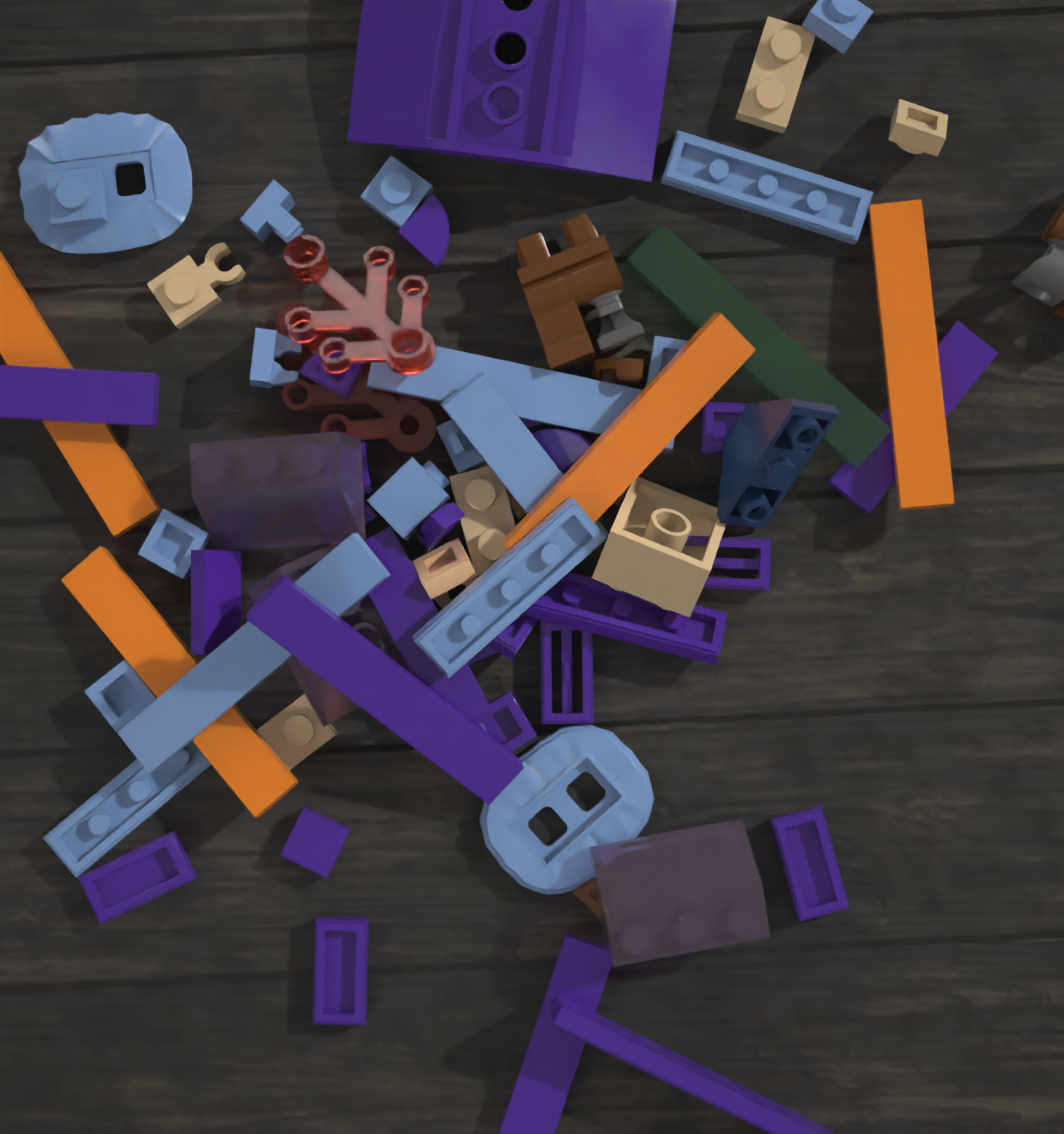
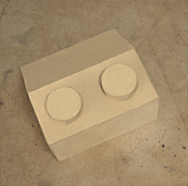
(648, 550)

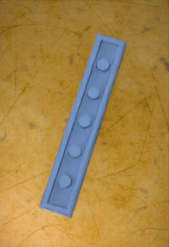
(530, 391)
(244, 660)

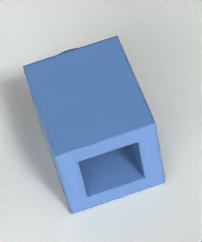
(411, 497)

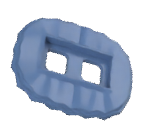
(108, 143)
(543, 783)

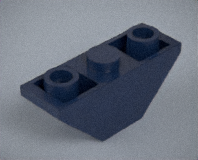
(766, 457)

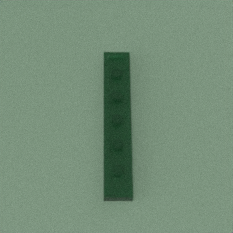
(777, 362)

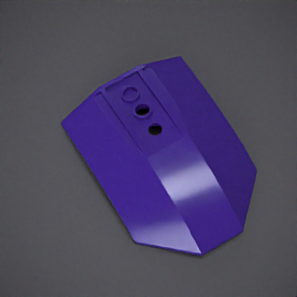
(574, 103)

